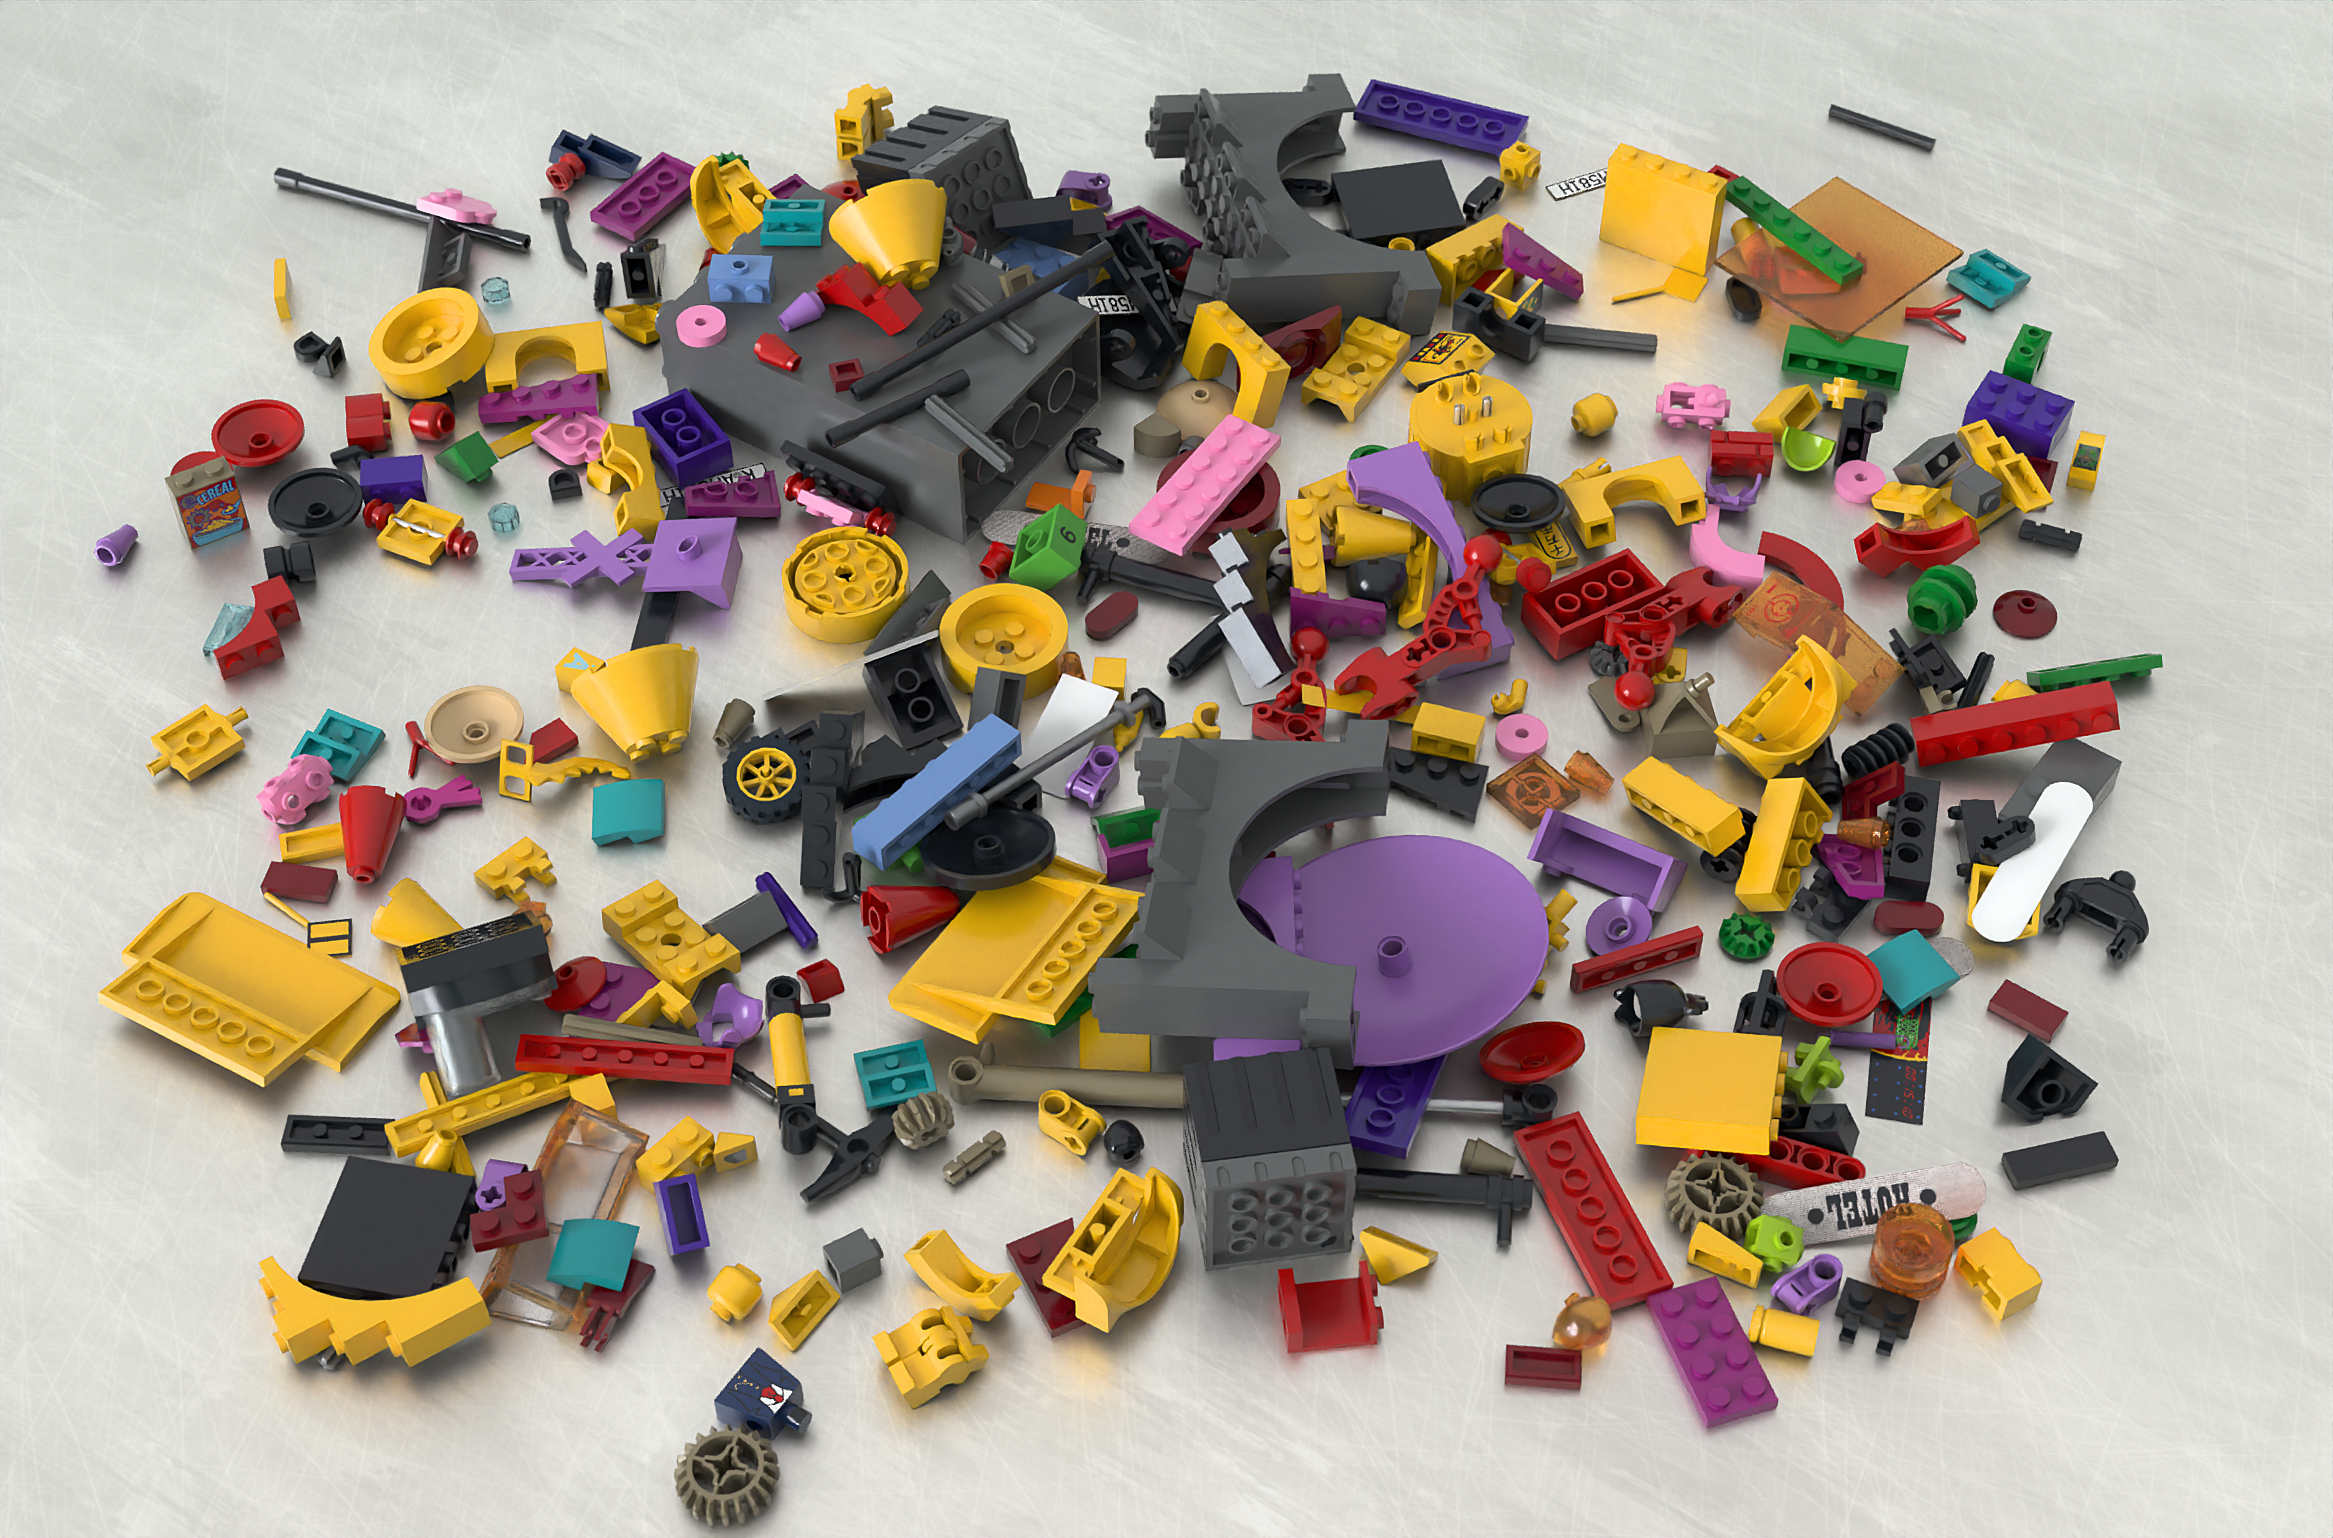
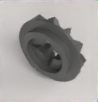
(1602, 660)

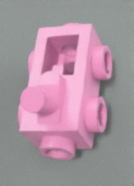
(1699, 405)
(305, 780)

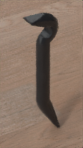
(562, 209)

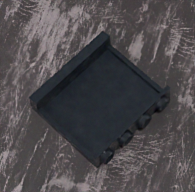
(1398, 202)
(390, 1230)

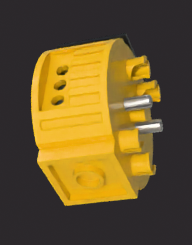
(1471, 430)

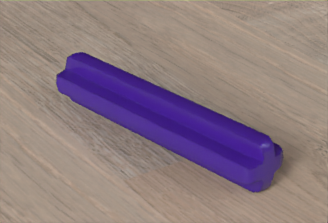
(794, 918)

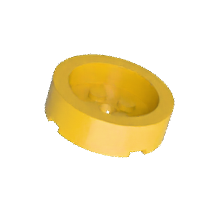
(410, 340)
(837, 608)
(1006, 617)

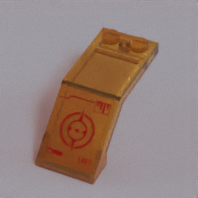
(1785, 610)

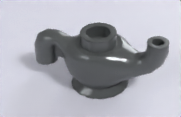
(952, 244)

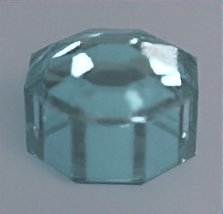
(495, 290)
(504, 517)

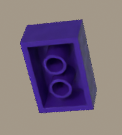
(2023, 413)
(684, 438)

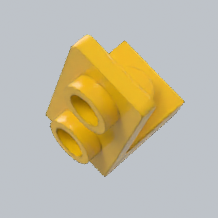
(659, 1001)

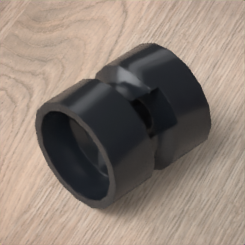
(290, 563)

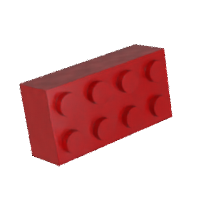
(1574, 607)

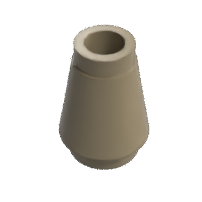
(733, 722)
(1485, 1158)

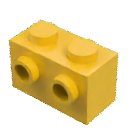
(1444, 730)
(680, 1152)

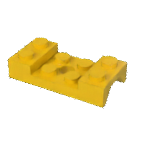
(1366, 349)
(652, 919)

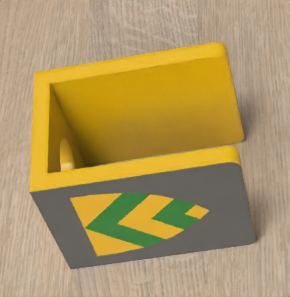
(1502, 291)

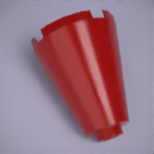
(369, 829)
(905, 913)

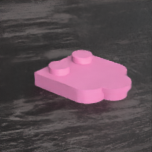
(457, 207)
(573, 438)

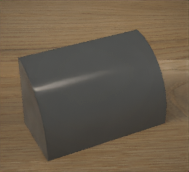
(998, 694)
(748, 921)

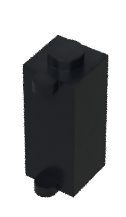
(1971, 820)

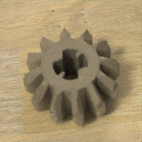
(923, 1119)

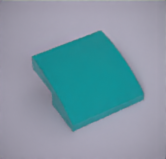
(793, 222)
(1988, 278)
(342, 742)
(628, 810)
(1912, 970)
(894, 1074)
(593, 1253)

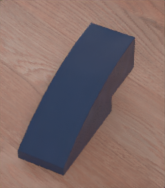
(598, 155)

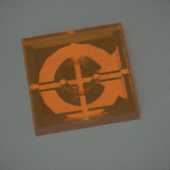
(1531, 788)

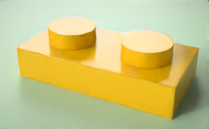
(1906, 498)

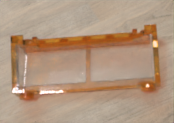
(584, 1177)

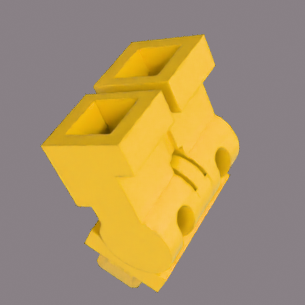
(862, 120)
(930, 1353)

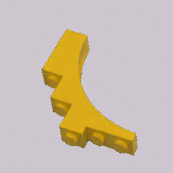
(360, 1328)

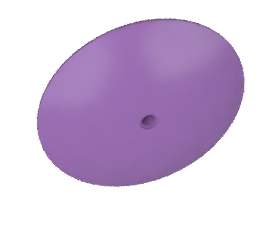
(1437, 938)

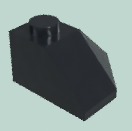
(2043, 1082)

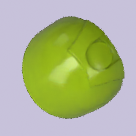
(1806, 450)

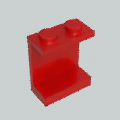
(1329, 1311)

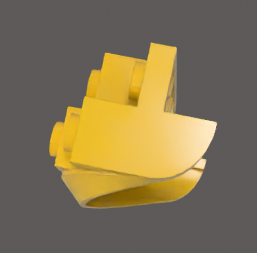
(717, 215)
(1789, 715)
(1117, 1264)

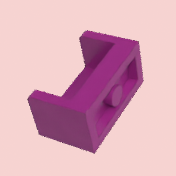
(1125, 860)

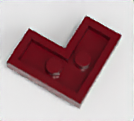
(1872, 790)
(519, 1221)

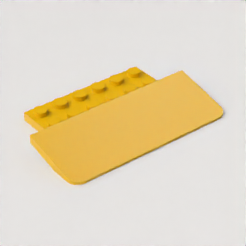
(1018, 952)
(245, 991)

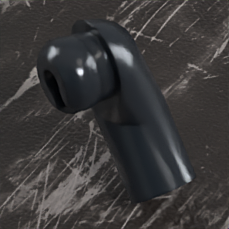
(352, 454)
(1156, 708)

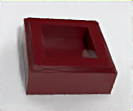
(845, 373)

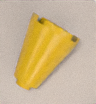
(1367, 535)
(411, 916)

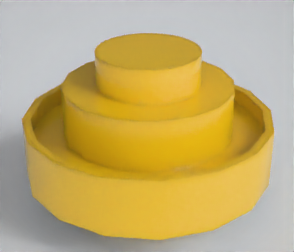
(1840, 389)

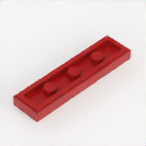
(1636, 959)

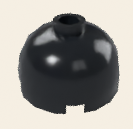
(1378, 582)

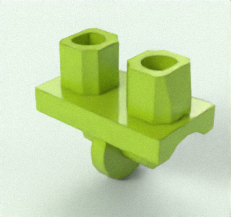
(1816, 1070)

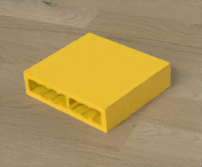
(1662, 209)
(1712, 1091)

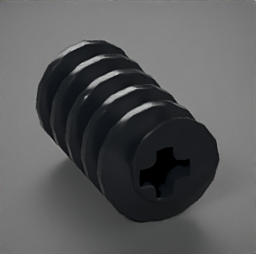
(1877, 751)
(1730, 861)

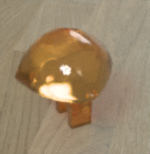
(1583, 1323)

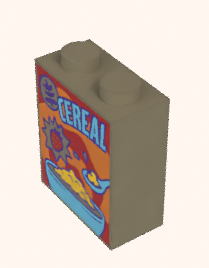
(207, 502)

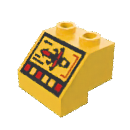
(1447, 355)

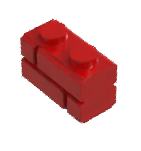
(1740, 453)

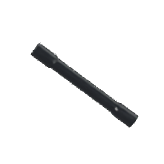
(853, 428)

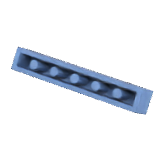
(940, 786)

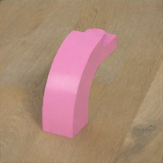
(1728, 565)

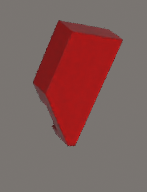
(552, 741)

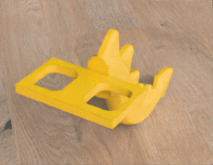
(542, 773)

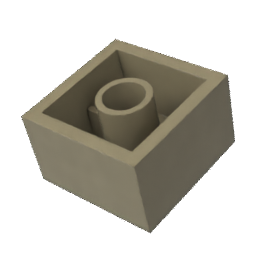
(1680, 720)

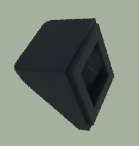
(331, 359)

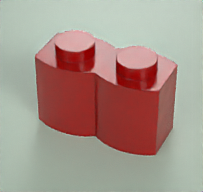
(367, 421)

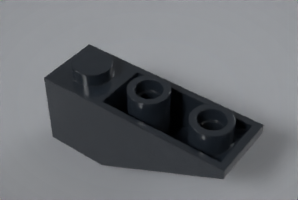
(1820, 1125)

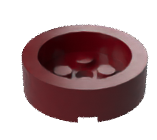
(1253, 507)

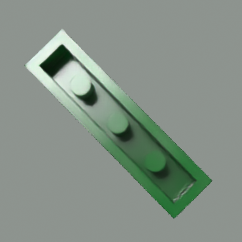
(1857, 358)

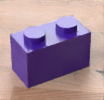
(394, 479)
(681, 1214)

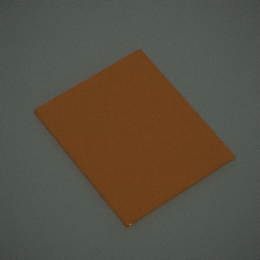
(1891, 247)

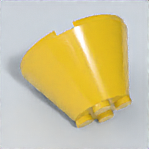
(894, 231)
(642, 698)

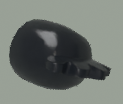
(1660, 1004)

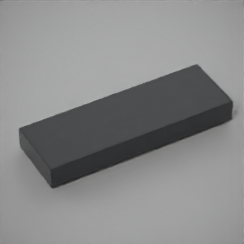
(336, 1135)
(2059, 1160)

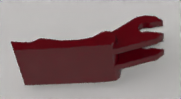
(613, 1304)

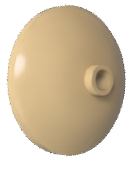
(1197, 406)
(472, 723)

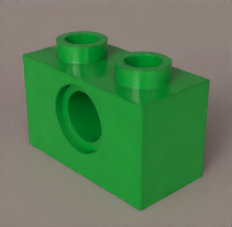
(2027, 354)

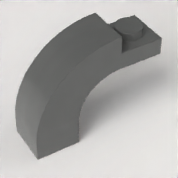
(1199, 284)

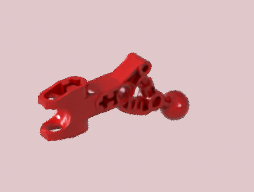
(1650, 633)
(1308, 648)
(1395, 676)

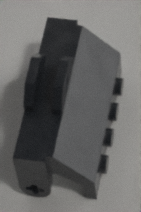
(1128, 345)

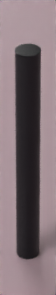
(1882, 127)

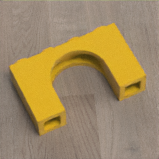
(577, 343)
(1261, 368)
(1661, 481)

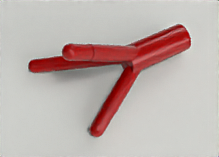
(1938, 310)
(419, 743)

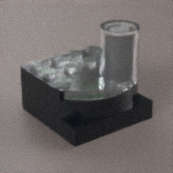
(468, 976)

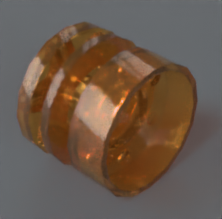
(1915, 1235)

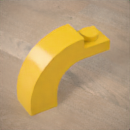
(958, 1279)

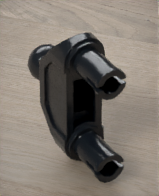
(2105, 903)

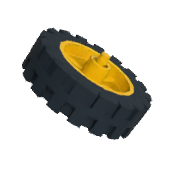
(755, 752)

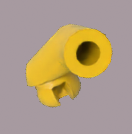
(1512, 702)

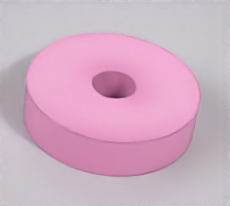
(701, 326)
(1859, 481)
(1521, 725)

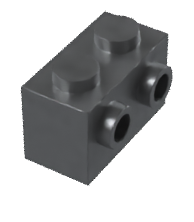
(1932, 461)

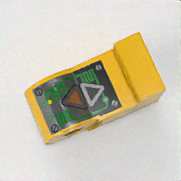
(2086, 461)

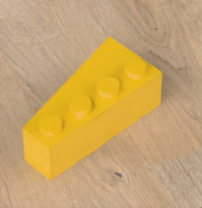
(1467, 256)
(1781, 844)

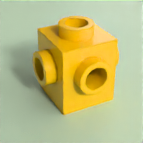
(1520, 166)

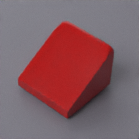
(821, 980)

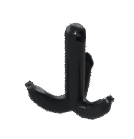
(1085, 441)
(852, 875)

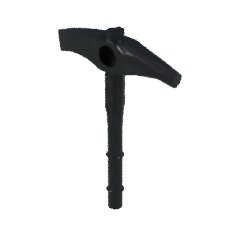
(853, 1153)

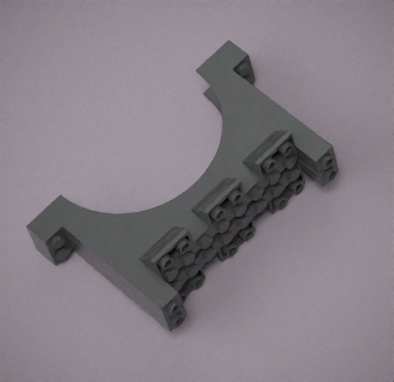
(1274, 253)
(1197, 954)

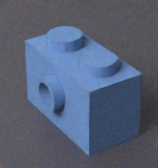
(741, 278)

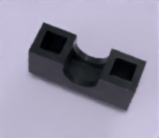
(1476, 315)

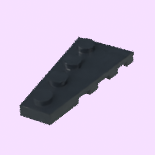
(1442, 780)

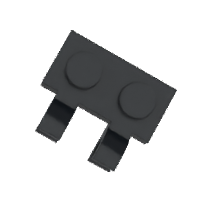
(1836, 913)
(1876, 1308)

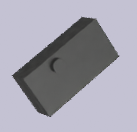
(2065, 762)

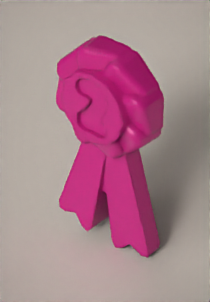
(426, 803)

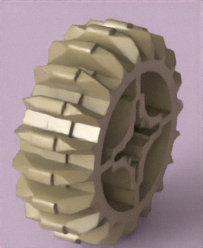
(1691, 1198)
(735, 1486)

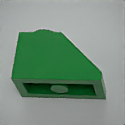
(468, 458)

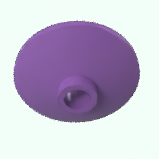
(1614, 917)

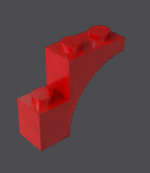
(854, 287)
(1887, 549)
(259, 639)

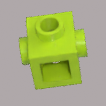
(1774, 1242)

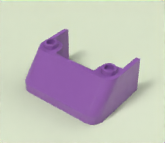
(1606, 859)

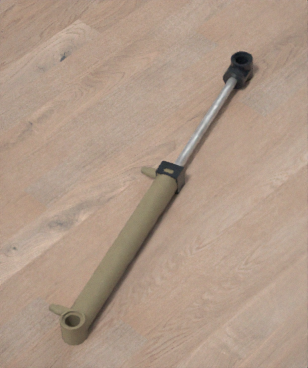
(1166, 1089)

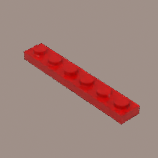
(625, 1059)

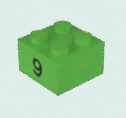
(1048, 549)

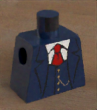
(763, 1398)

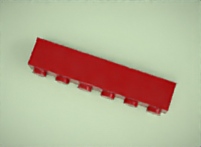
(2015, 723)

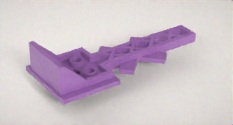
(685, 557)

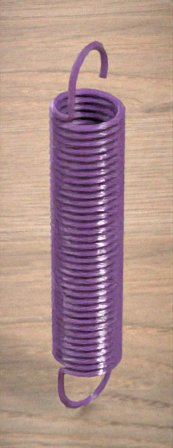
(1860, 1039)

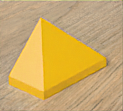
(1393, 1255)
(801, 1308)

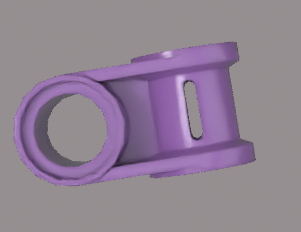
(1086, 187)
(1095, 776)
(491, 1189)
(1805, 1291)

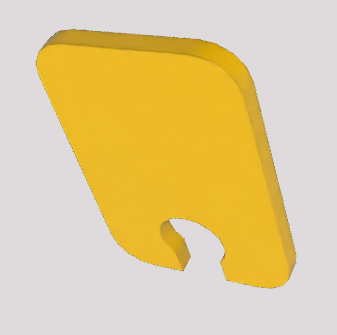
(1112, 1050)

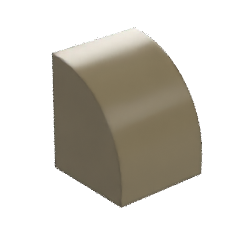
(1157, 437)

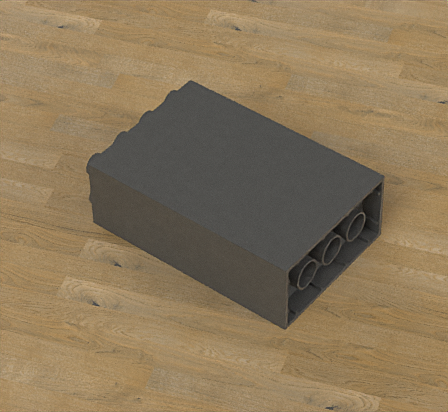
(933, 475)

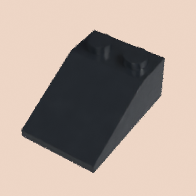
(911, 696)

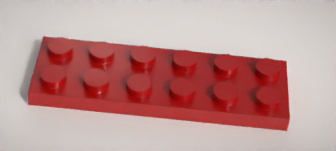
(1592, 1211)

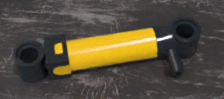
(790, 1062)

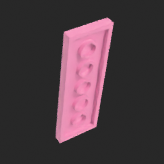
(1204, 485)

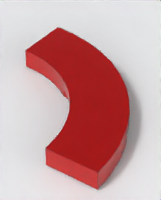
(1803, 563)

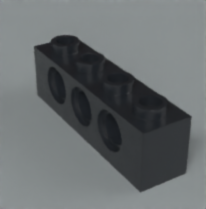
(1911, 840)

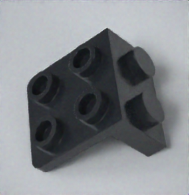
(1927, 664)

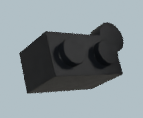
(1856, 424)

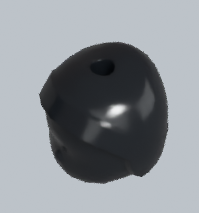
(1123, 1141)

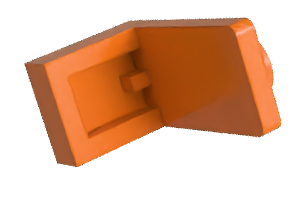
(1076, 500)

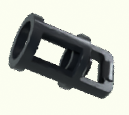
(1762, 1009)

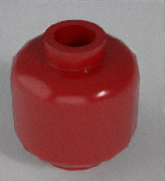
(431, 421)

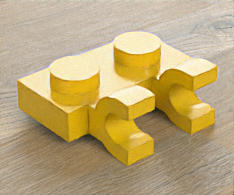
(509, 869)

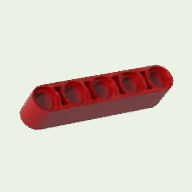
(1796, 1164)

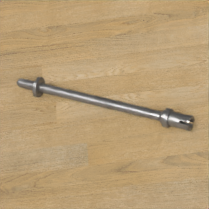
(977, 804)

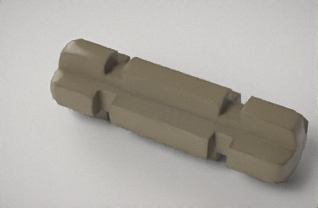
(974, 1157)

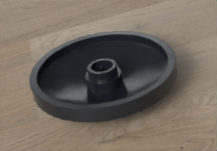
(990, 850)

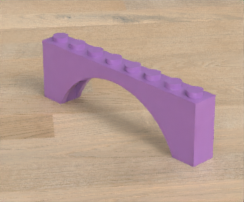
(1404, 483)
(1272, 909)

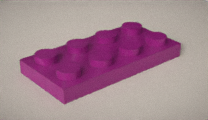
(645, 197)
(1711, 1352)

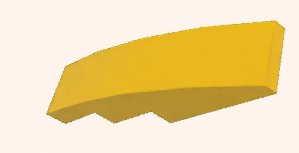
(1998, 458)

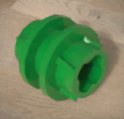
(1942, 599)

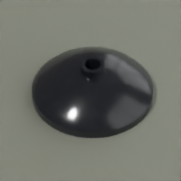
(315, 502)
(1517, 503)

